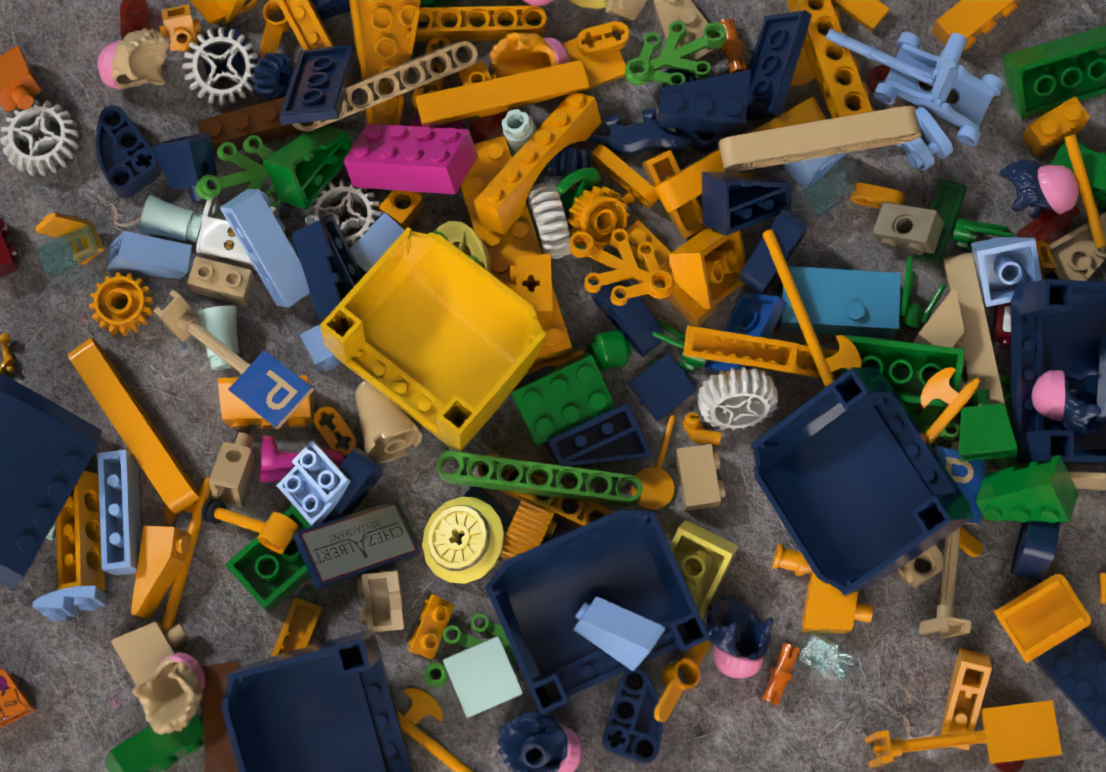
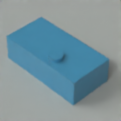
(845, 302)

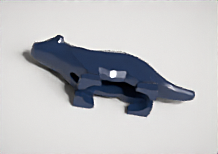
(639, 137)

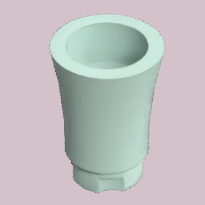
(517, 129)
(169, 220)
(222, 324)

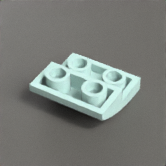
(482, 676)

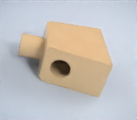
(233, 471)
(147, 647)

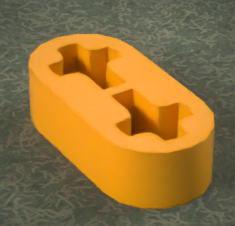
(598, 34)
(874, 195)
(341, 428)

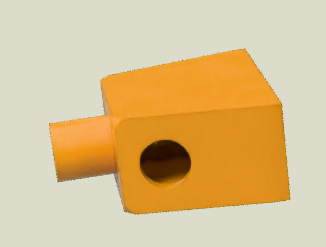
(831, 611)

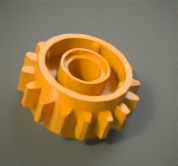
(595, 203)
(110, 293)

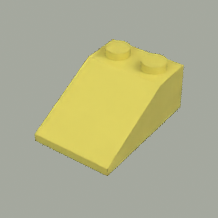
(702, 561)

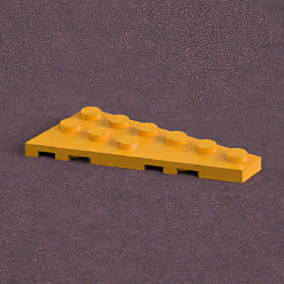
(382, 41)

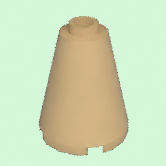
(384, 425)

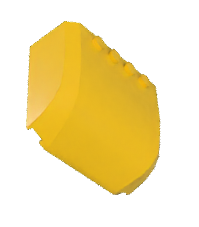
(435, 335)

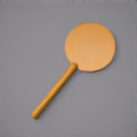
(656, 482)

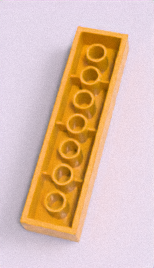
(518, 240)

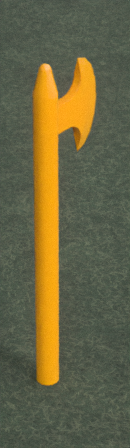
(847, 356)
(939, 388)
(193, 530)
(425, 705)

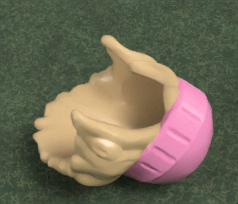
(134, 60)
(172, 693)

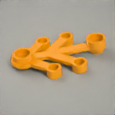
(623, 268)

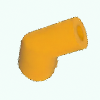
(697, 432)

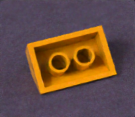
(709, 266)
(239, 415)

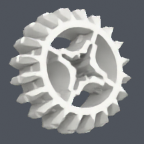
(235, 46)
(41, 117)
(348, 196)
(549, 220)
(737, 398)

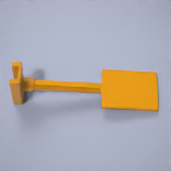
(1008, 731)

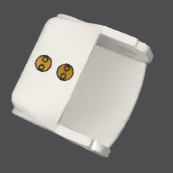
(218, 239)

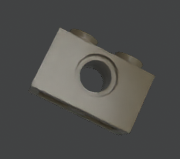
(896, 218)

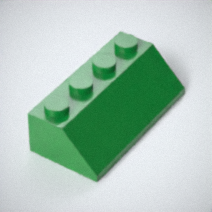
(1057, 71)
(910, 364)

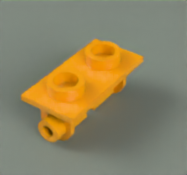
(433, 623)

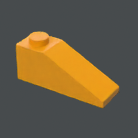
(158, 564)
(966, 692)

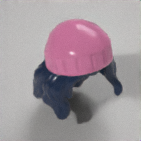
(1042, 186)
(1065, 399)
(737, 637)
(516, 731)

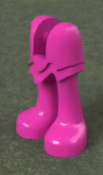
(277, 463)

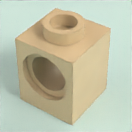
(935, 566)

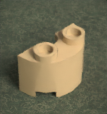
(382, 601)

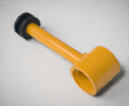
(274, 533)

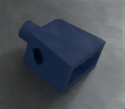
(186, 161)

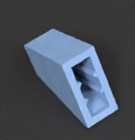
(149, 256)
(618, 631)

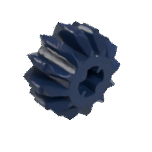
(273, 75)
(568, 161)

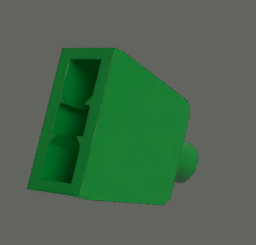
(985, 430)

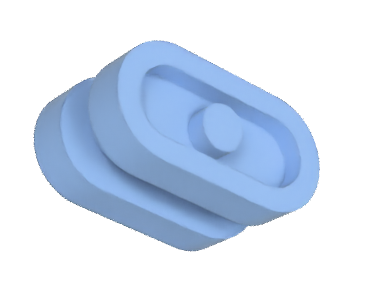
(937, 143)

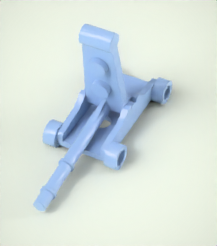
(939, 72)

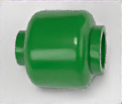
(610, 349)

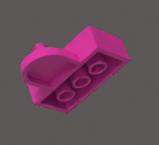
(412, 157)

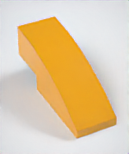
(686, 218)

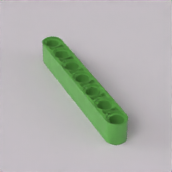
(528, 469)

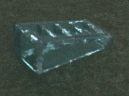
(48, 250)

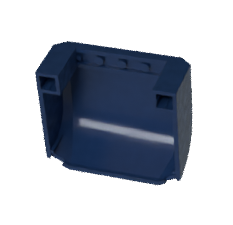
(1055, 329)
(39, 466)
(857, 482)
(611, 558)
(316, 711)

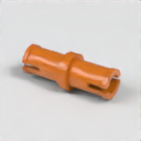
(733, 47)
(780, 674)

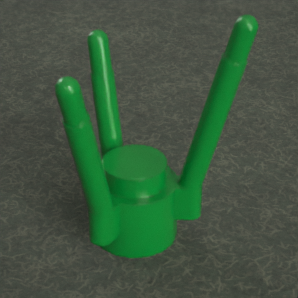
(967, 231)
(910, 313)
(689, 362)

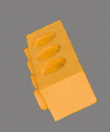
(80, 536)

